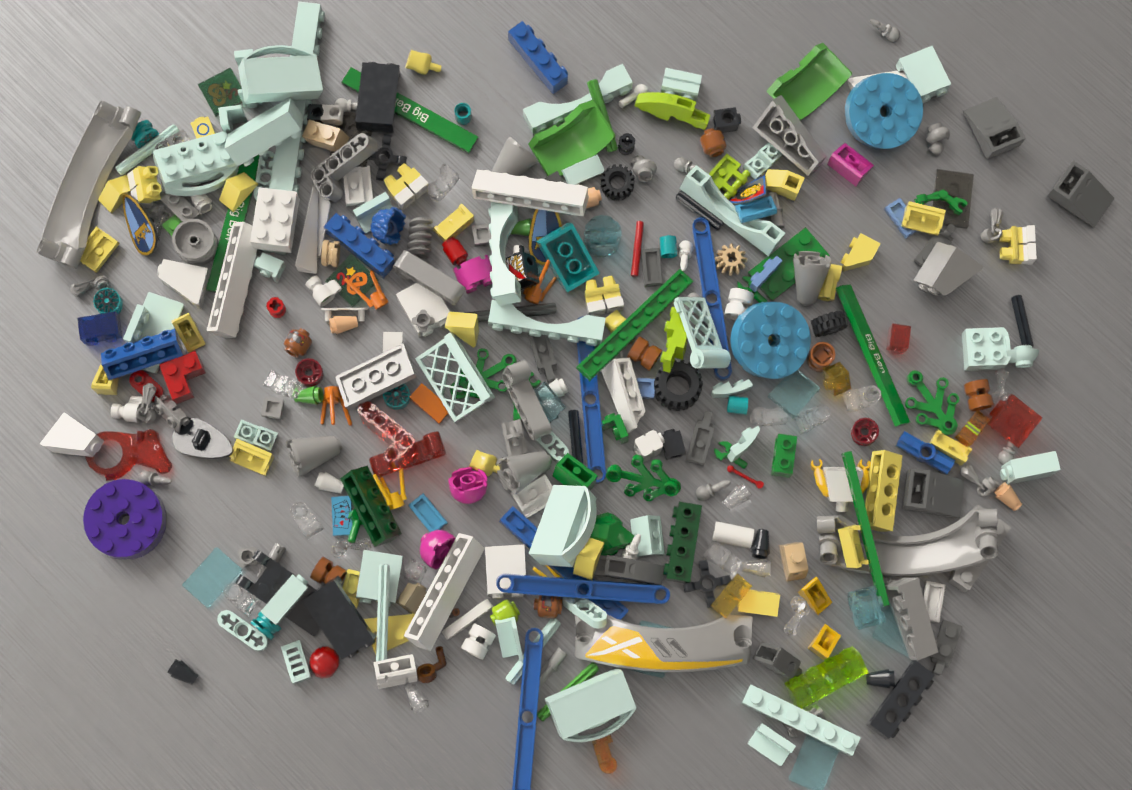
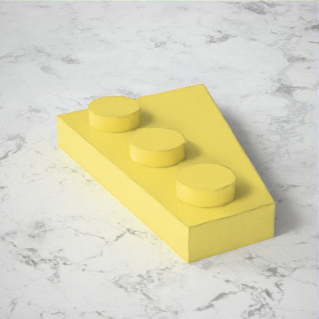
(396, 629)

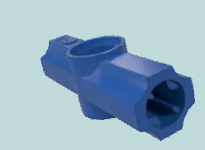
(936, 458)

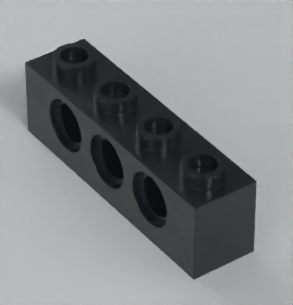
(879, 722)

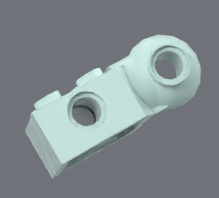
(991, 350)

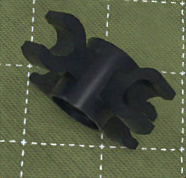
(392, 159)
(704, 570)

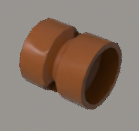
(643, 352)
(820, 356)
(981, 401)
(325, 571)

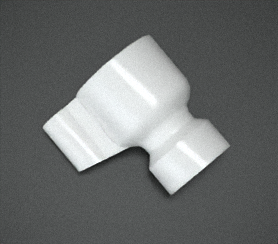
(323, 293)
(128, 411)

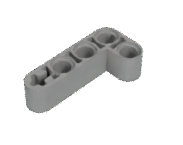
(327, 173)
(413, 268)
(525, 400)

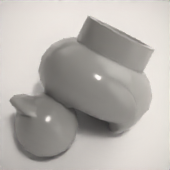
(936, 133)
(643, 168)

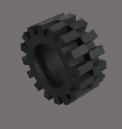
(621, 172)
(829, 323)

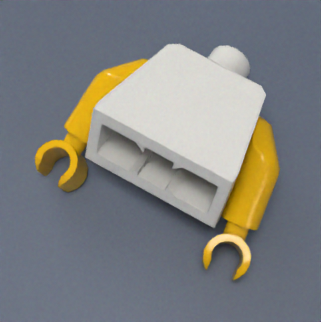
(835, 485)

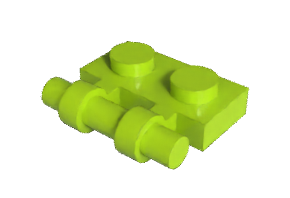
(724, 171)

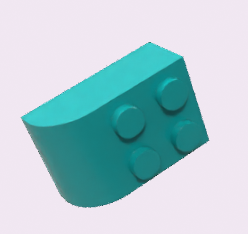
(568, 257)

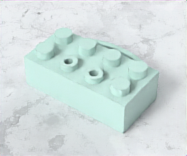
(280, 77)
(264, 132)
(194, 164)
(564, 526)
(591, 706)

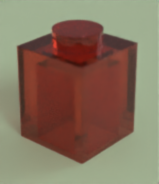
(898, 338)

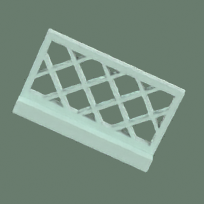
(466, 365)

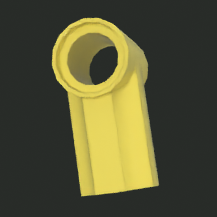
(829, 286)

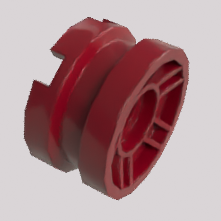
(306, 365)
(863, 424)

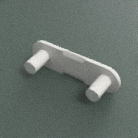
(361, 312)

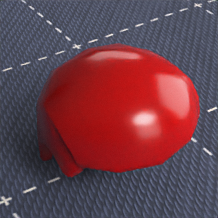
(324, 662)

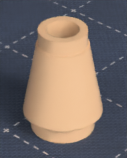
(340, 324)
(1007, 496)

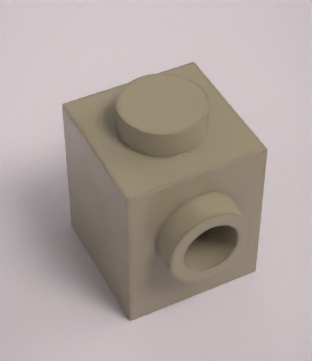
(412, 597)

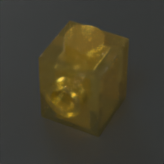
(836, 379)

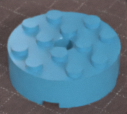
(902, 108)
(789, 337)

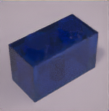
(99, 328)

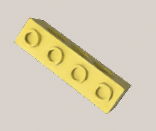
(883, 489)

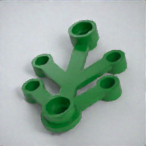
(485, 374)
(933, 405)
(666, 485)

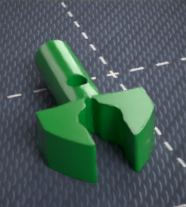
(757, 296)
(720, 456)
(355, 526)

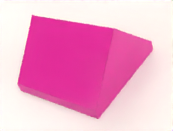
(850, 164)

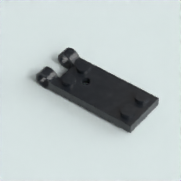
(264, 591)

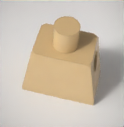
(794, 561)

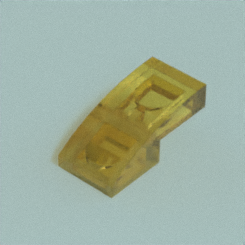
(731, 595)

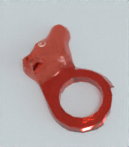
(137, 448)

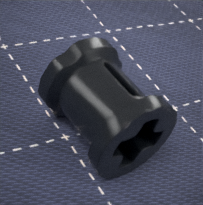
(621, 146)

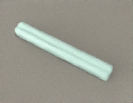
(144, 151)
(548, 632)

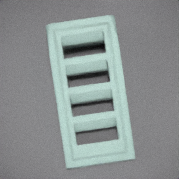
(304, 676)

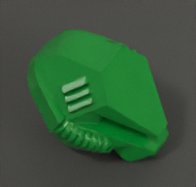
(610, 530)

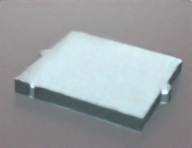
(549, 401)

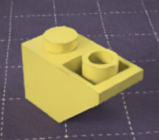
(784, 183)
(861, 253)

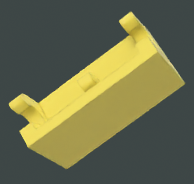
(923, 218)
(454, 223)
(950, 447)
(251, 457)
(852, 546)
(760, 603)

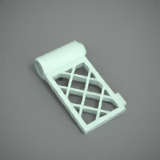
(706, 354)

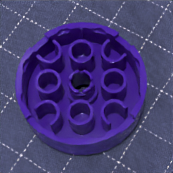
(105, 514)

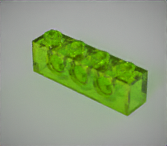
(836, 677)

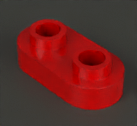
(138, 386)

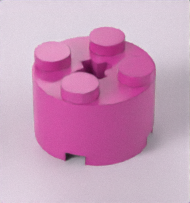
(474, 273)

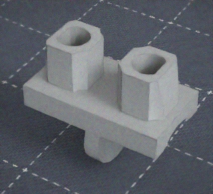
(514, 438)

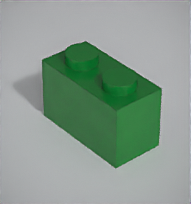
(574, 473)

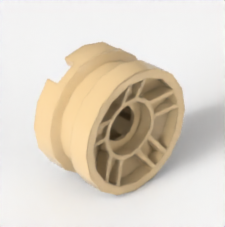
(330, 253)

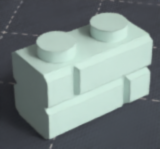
(681, 83)

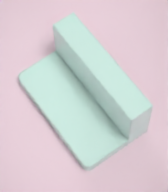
(230, 116)
(366, 211)
(651, 535)
(509, 638)
(771, 744)

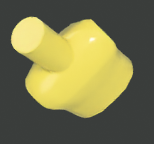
(421, 63)
(614, 320)
(484, 462)

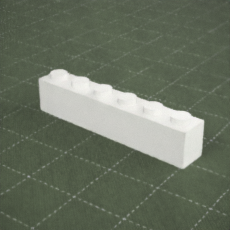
(530, 192)
(233, 282)
(444, 592)

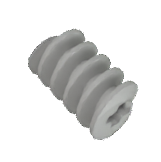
(418, 236)

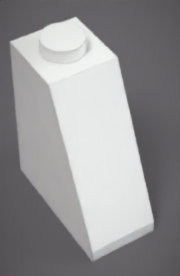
(185, 279)
(72, 438)

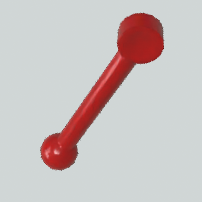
(759, 484)

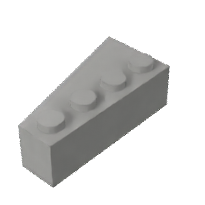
(789, 136)
(965, 577)
(912, 617)

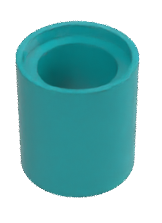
(462, 120)
(668, 246)
(737, 405)

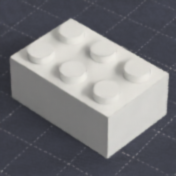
(274, 220)

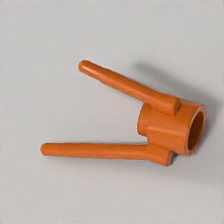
(534, 293)
(377, 299)
(332, 396)

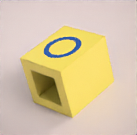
(202, 127)

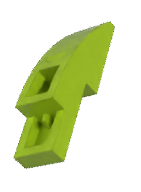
(666, 105)
(676, 341)

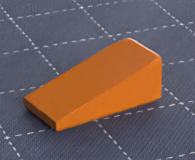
(429, 403)

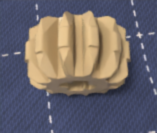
(725, 254)

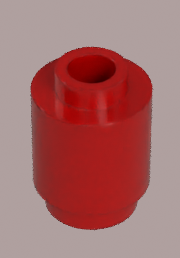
(454, 251)

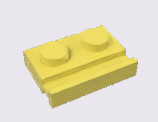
(98, 249)

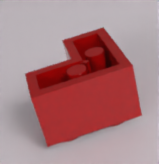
(178, 372)

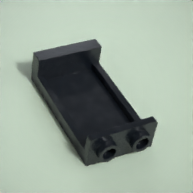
(377, 97)
(339, 619)

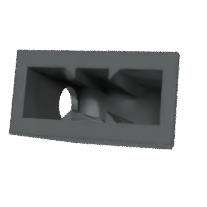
(783, 662)

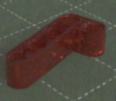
(385, 431)
(428, 449)

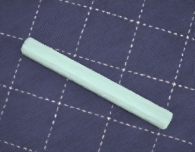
(382, 613)

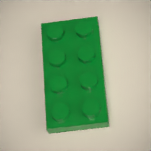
(784, 276)

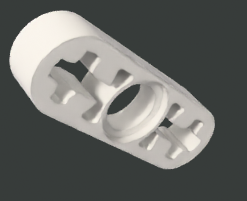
(467, 619)

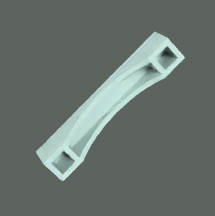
(544, 115)
(703, 190)
(505, 285)
(585, 329)
(801, 720)

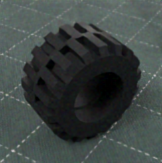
(673, 400)

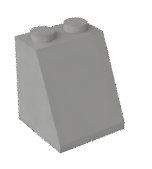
(946, 270)

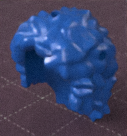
(387, 225)

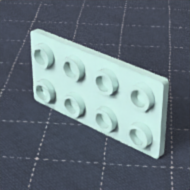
(152, 320)

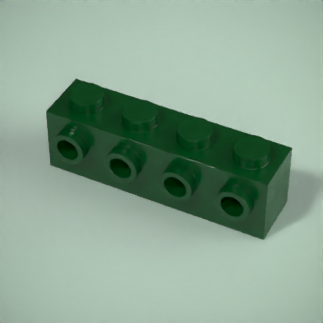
(370, 506)
(683, 544)

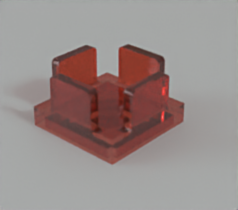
(1013, 420)

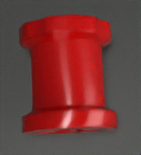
(281, 310)

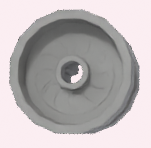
(184, 242)

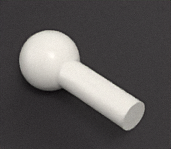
(641, 88)

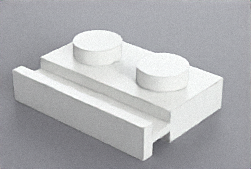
(358, 186)
(534, 496)

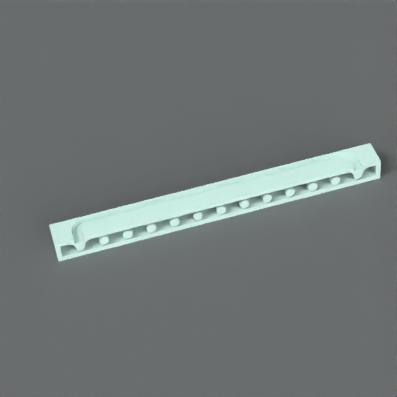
(290, 152)

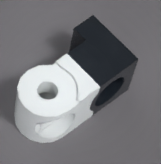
(325, 114)

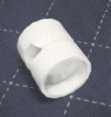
(739, 301)
(475, 648)

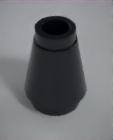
(761, 547)
(182, 672)
(881, 678)

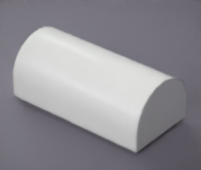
(733, 534)

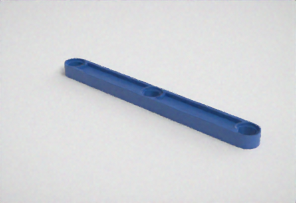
(710, 285)
(591, 416)
(569, 588)
(528, 702)

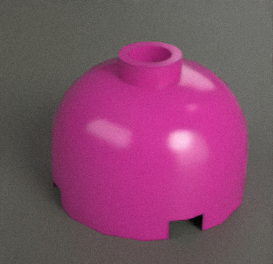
(468, 485)
(435, 547)

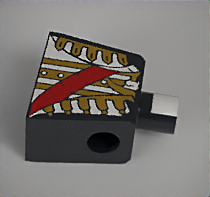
(523, 267)

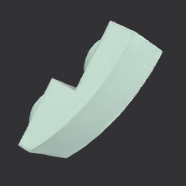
(762, 160)
(583, 170)
(724, 390)
(255, 435)
(743, 444)

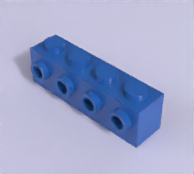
(537, 57)
(359, 245)
(141, 354)

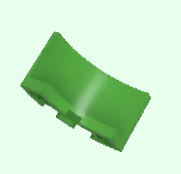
(813, 82)
(575, 140)

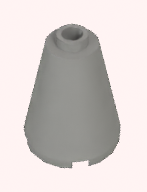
(514, 159)
(810, 275)
(312, 452)
(522, 469)

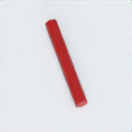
(637, 248)

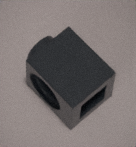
(731, 113)
(673, 444)

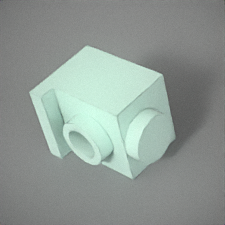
(270, 266)

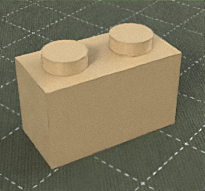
(324, 136)

